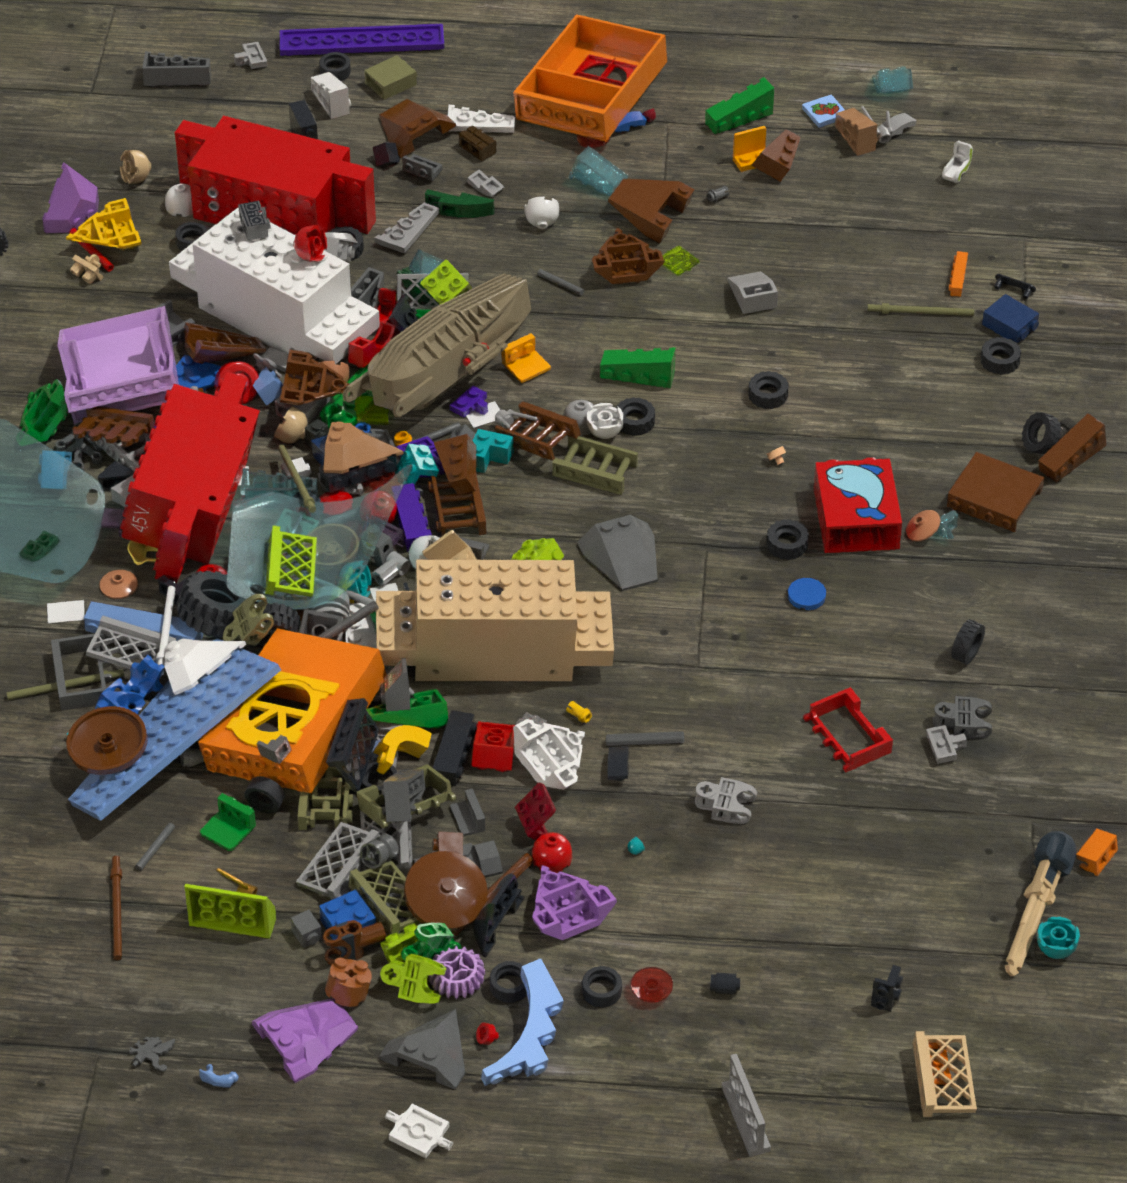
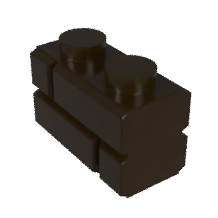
(477, 143)

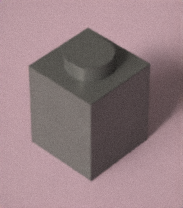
(306, 928)

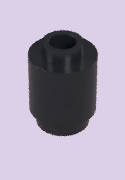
(724, 983)

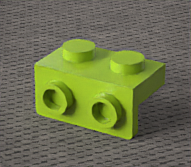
(396, 942)

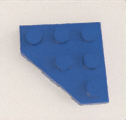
(196, 374)

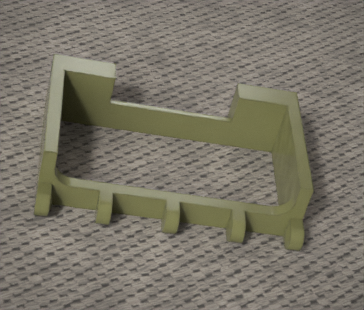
(370, 800)

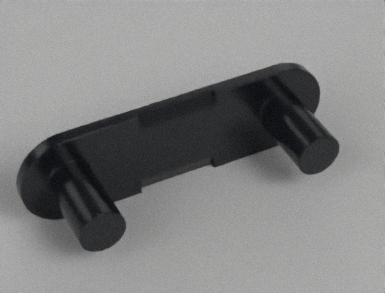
(1029, 288)

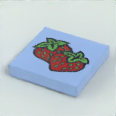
(822, 110)

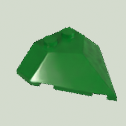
(44, 411)

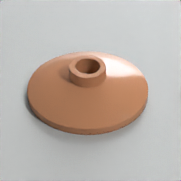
(923, 525)
(118, 584)

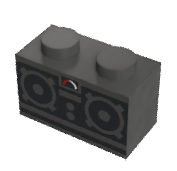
(254, 220)

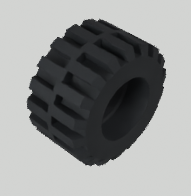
(283, 618)

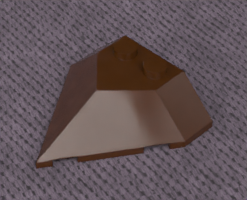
(626, 259)
(309, 380)

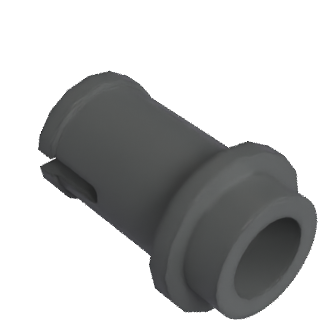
(714, 195)

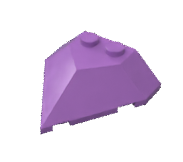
(71, 202)
(569, 904)

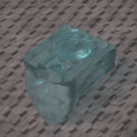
(947, 523)

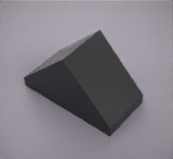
(114, 475)

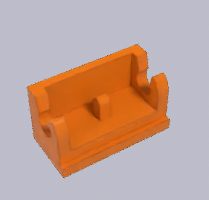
(1098, 851)

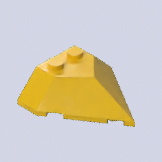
(109, 228)

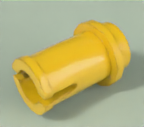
(582, 714)

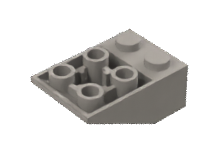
(754, 292)

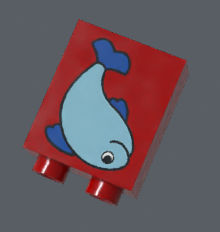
(857, 505)

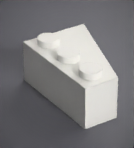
(331, 94)

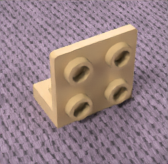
(449, 548)

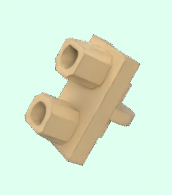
(89, 266)

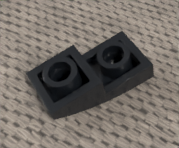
(618, 763)

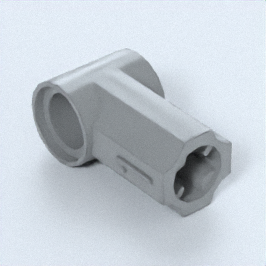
(393, 565)

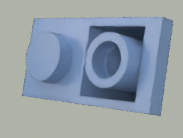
(268, 386)

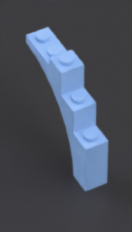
(528, 1053)

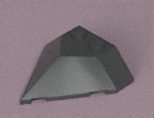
(431, 1046)

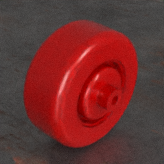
(241, 369)

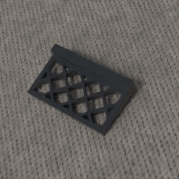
(350, 727)

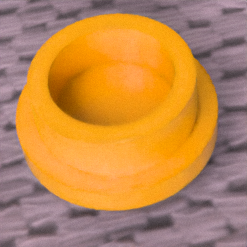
(401, 438)

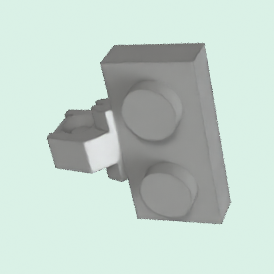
(251, 55)
(945, 745)

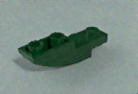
(464, 206)

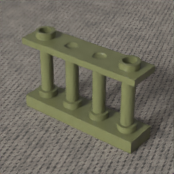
(590, 476)

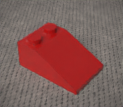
(493, 746)

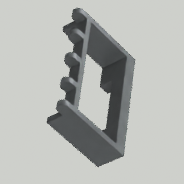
(74, 645)

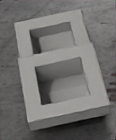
(483, 184)

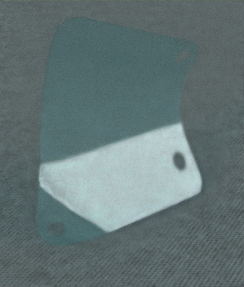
(48, 495)
(344, 534)

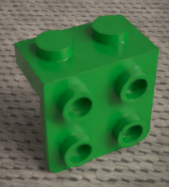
(230, 823)

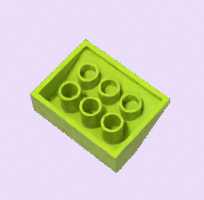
(230, 911)

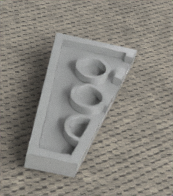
(408, 229)

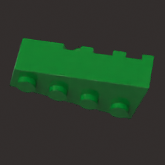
(741, 108)
(640, 366)

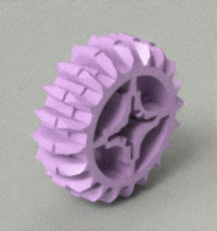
(462, 974)

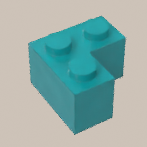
(492, 447)

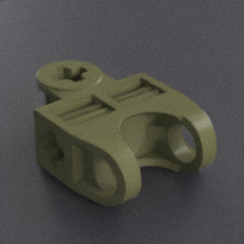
(249, 622)

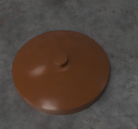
(107, 740)
(445, 890)

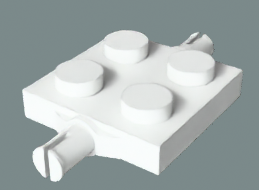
(418, 1130)

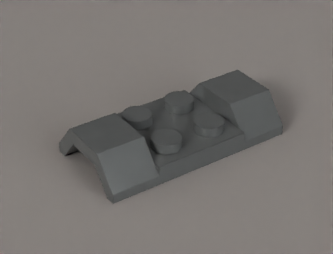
(484, 856)

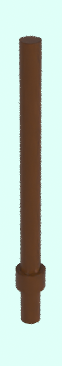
(116, 876)

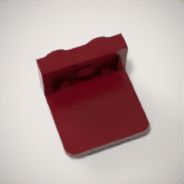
(535, 811)

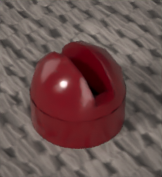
(649, 115)

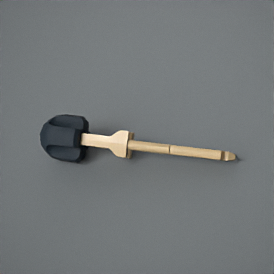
(1053, 860)

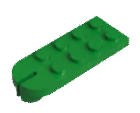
(339, 410)

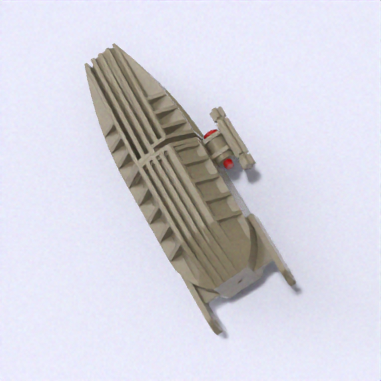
(444, 346)

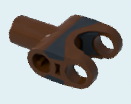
(352, 939)

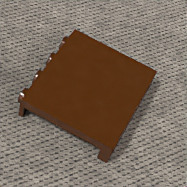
(994, 491)

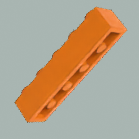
(958, 274)

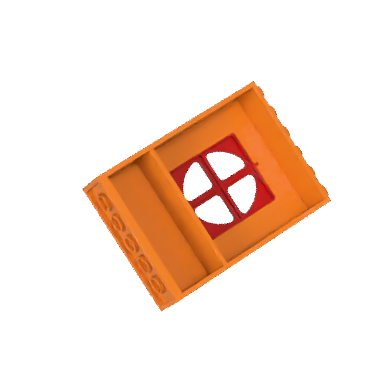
(585, 104)

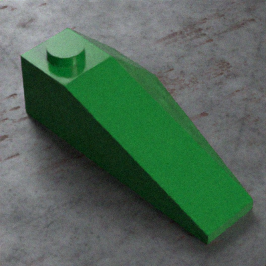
(426, 710)

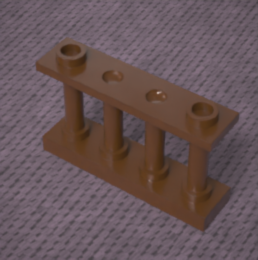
(547, 419)
(475, 507)

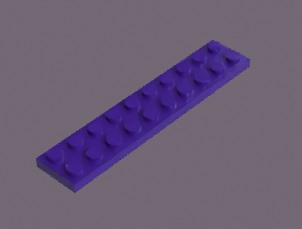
(361, 39)

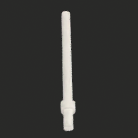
(160, 657)

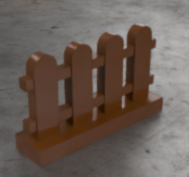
(118, 420)

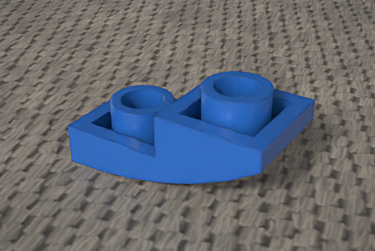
(631, 118)

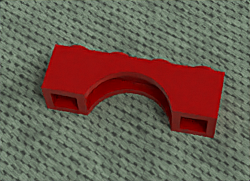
(363, 350)

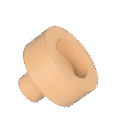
(776, 454)

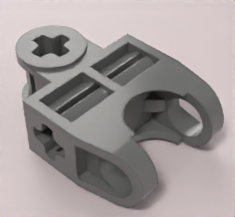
(964, 717)

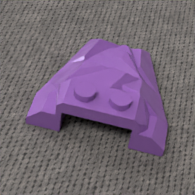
(306, 1034)

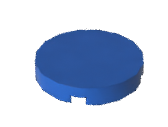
(807, 593)

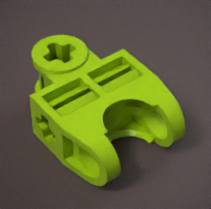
(413, 977)

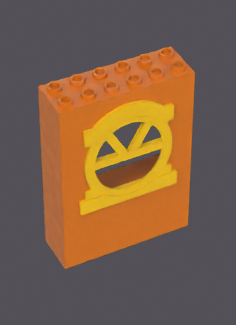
(313, 673)

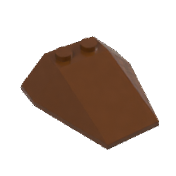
(410, 120)
(215, 344)

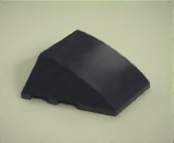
(504, 898)

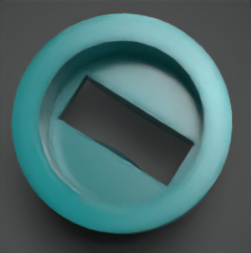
(635, 846)

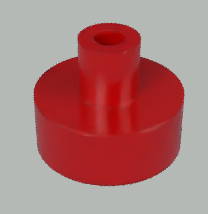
(486, 1033)

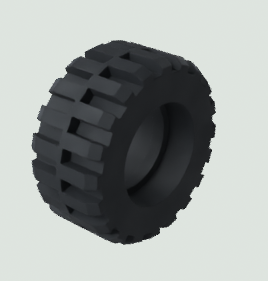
(207, 603)

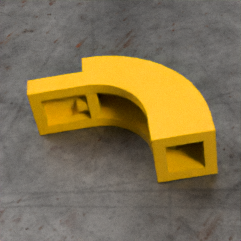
(401, 738)

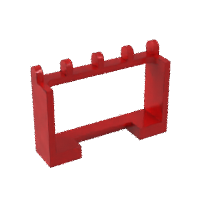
(849, 698)

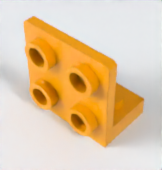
(748, 146)
(523, 359)

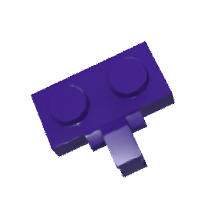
(470, 401)

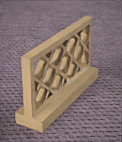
(926, 1079)

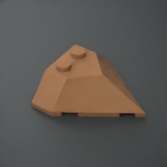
(351, 447)

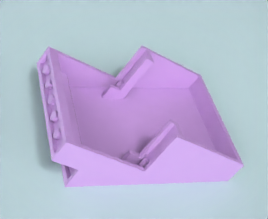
(118, 362)

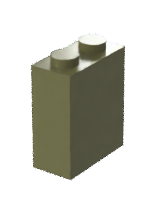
(390, 77)

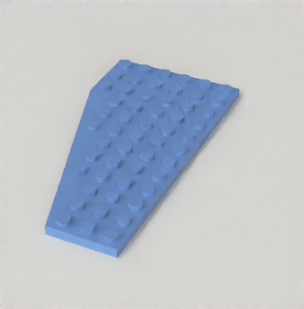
(174, 725)

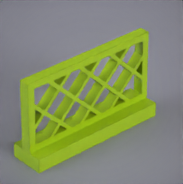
(277, 561)

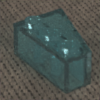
(597, 171)

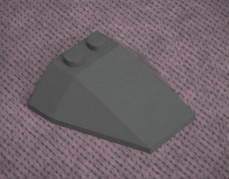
(622, 551)

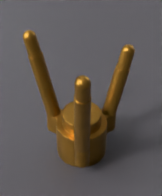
(243, 887)

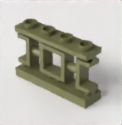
(326, 802)

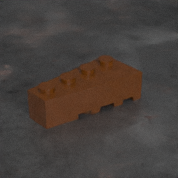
(1074, 448)

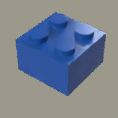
(346, 908)

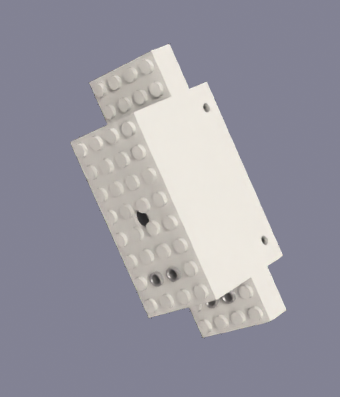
(273, 291)

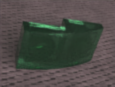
(40, 547)

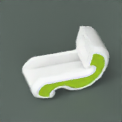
(959, 162)

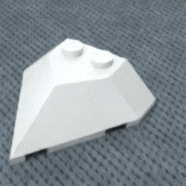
(190, 659)
(549, 752)

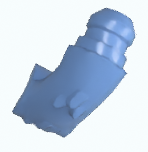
(215, 1080)

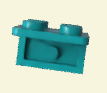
(421, 460)

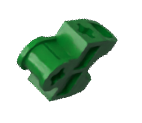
(431, 941)

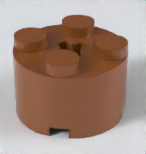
(348, 981)

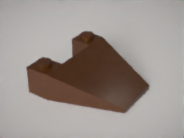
(643, 201)

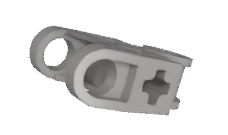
(726, 800)

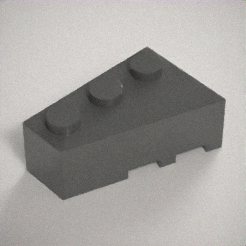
(367, 287)
(402, 792)

